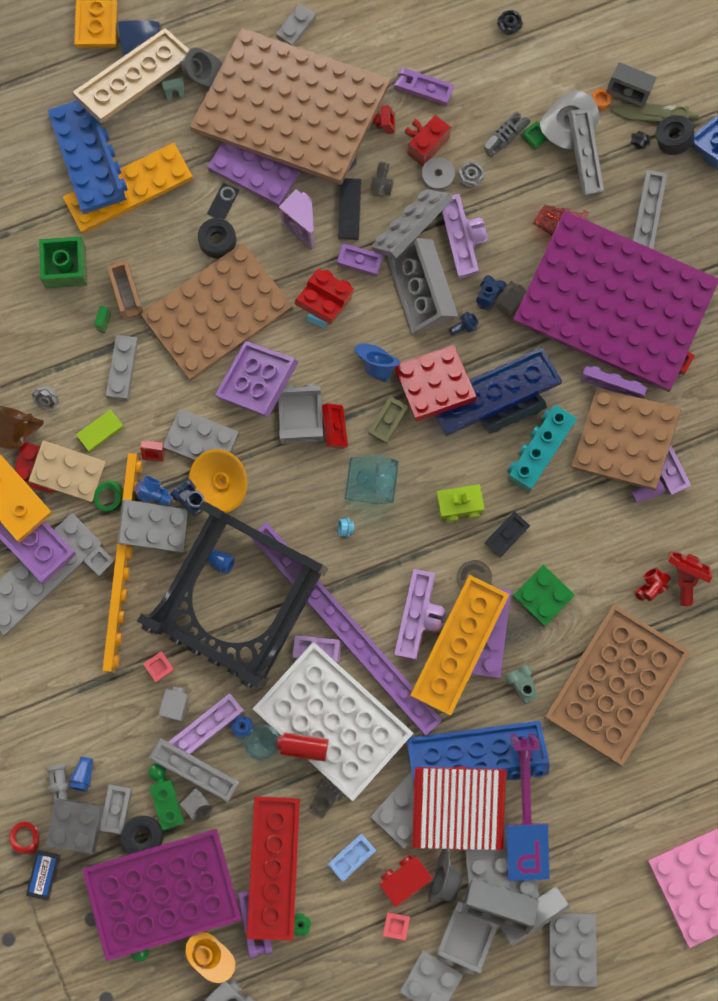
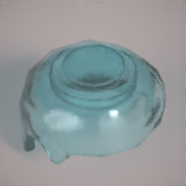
(261, 742)

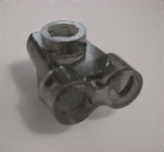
(381, 184)
(327, 795)

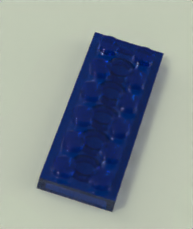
(502, 389)

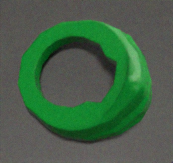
(116, 487)

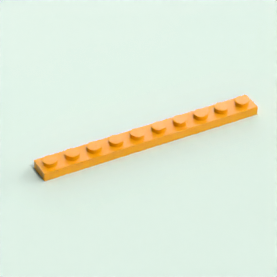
(121, 574)

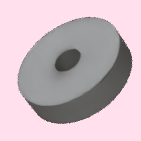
(440, 165)

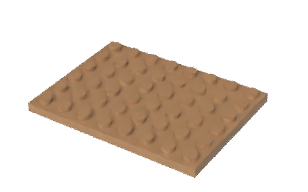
(291, 105)

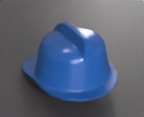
(376, 361)

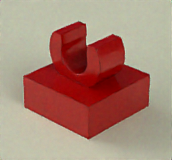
(385, 120)

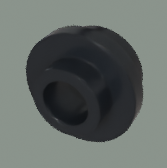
(640, 139)

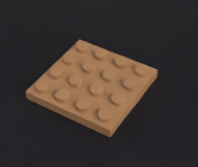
(626, 438)

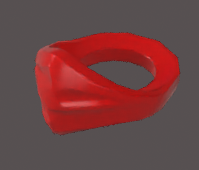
(31, 849)

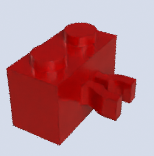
(427, 139)

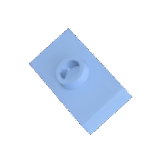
(351, 857)

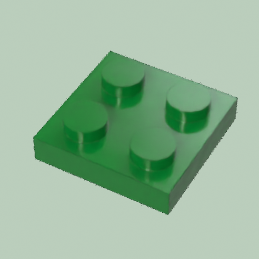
(543, 595)

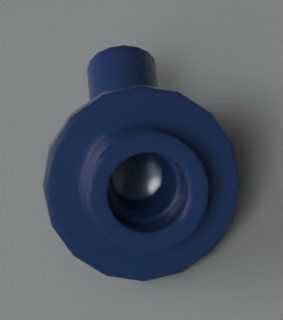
(468, 322)

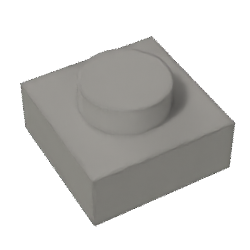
(99, 561)

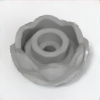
(471, 168)
(45, 397)

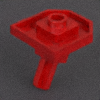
(689, 573)

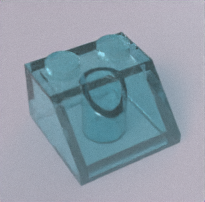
(372, 479)

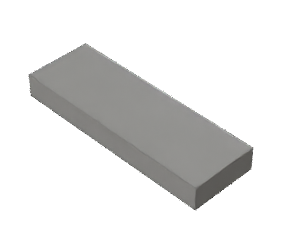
(549, 907)

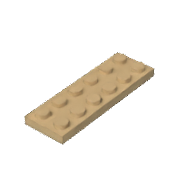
(131, 76)

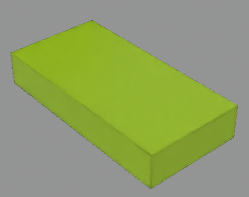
(100, 430)

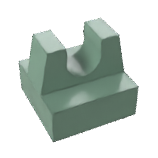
(173, 84)

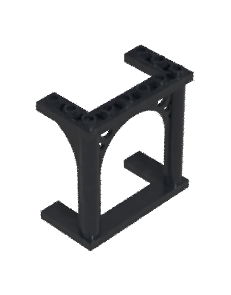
(164, 616)

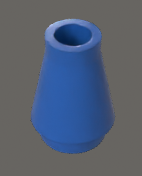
(221, 561)
(82, 775)

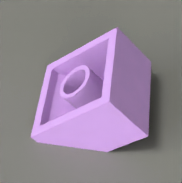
(297, 217)

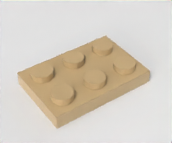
(67, 471)

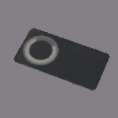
(223, 201)

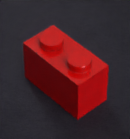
(405, 880)

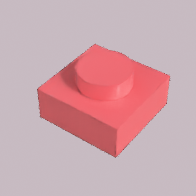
(159, 667)
(396, 926)

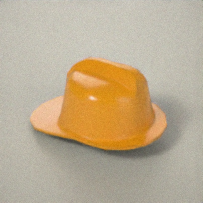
(210, 957)

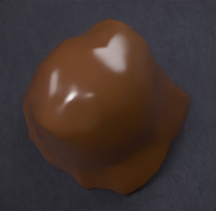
(16, 427)

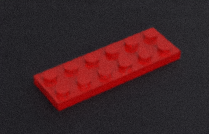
(273, 868)

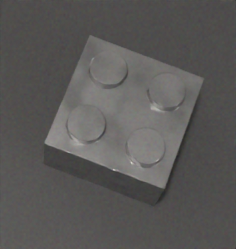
(75, 826)

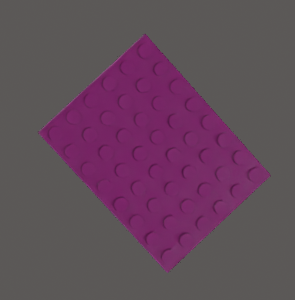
(616, 301)

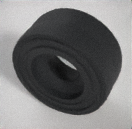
(672, 124)
(212, 227)
(138, 823)

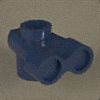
(489, 292)
(186, 495)

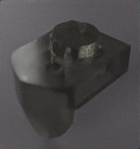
(196, 806)

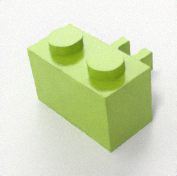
(460, 503)

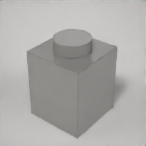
(174, 704)

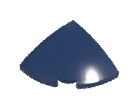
(135, 33)

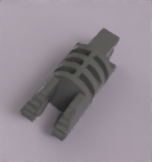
(506, 134)

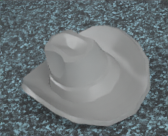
(556, 123)

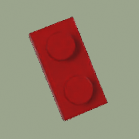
(334, 426)

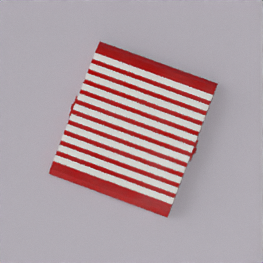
(459, 808)

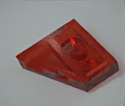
(550, 216)

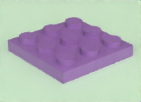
(256, 379)

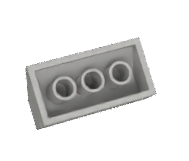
(422, 286)

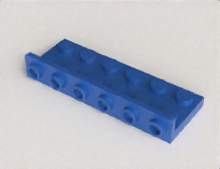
(87, 157)
(480, 749)

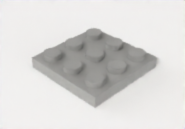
(492, 867)

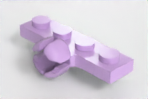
(463, 236)
(418, 615)

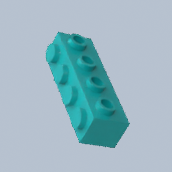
(541, 449)

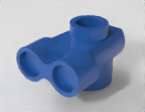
(151, 490)

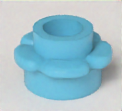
(345, 527)

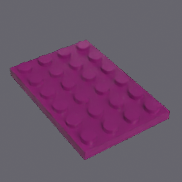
(161, 894)

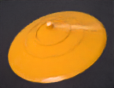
(220, 479)

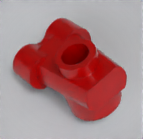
(655, 584)

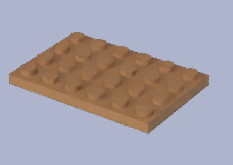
(216, 311)
(617, 685)

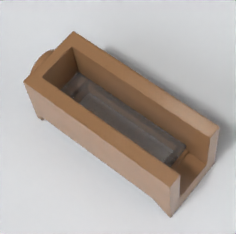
(125, 290)

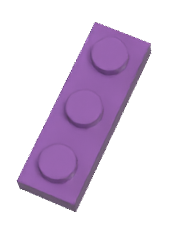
(613, 382)

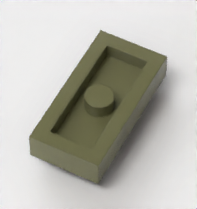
(388, 420)

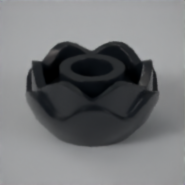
(510, 16)

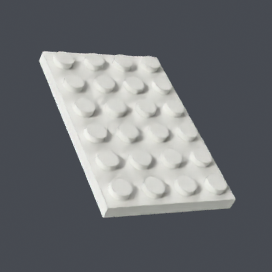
(328, 703)

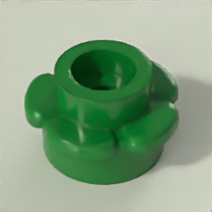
(306, 924)

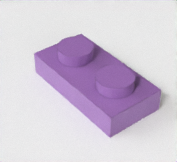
(360, 260)

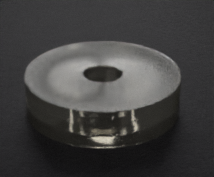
(473, 567)

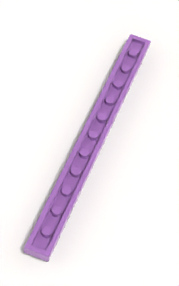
(355, 639)

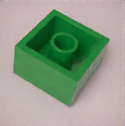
(63, 262)

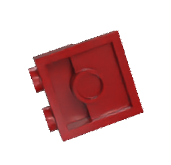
(325, 296)

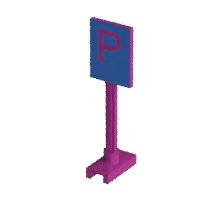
(527, 841)

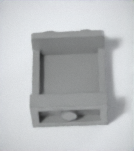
(300, 414)
(466, 940)

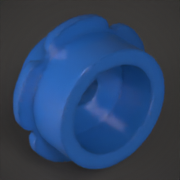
(235, 726)

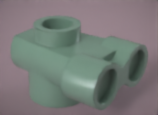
(521, 678)

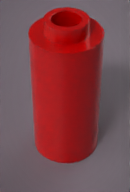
(303, 746)

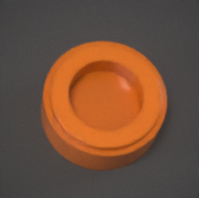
(602, 99)

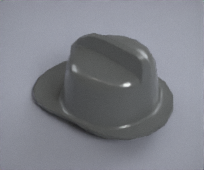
(200, 66)
(446, 880)

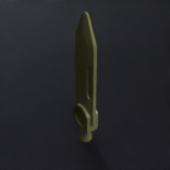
(652, 112)

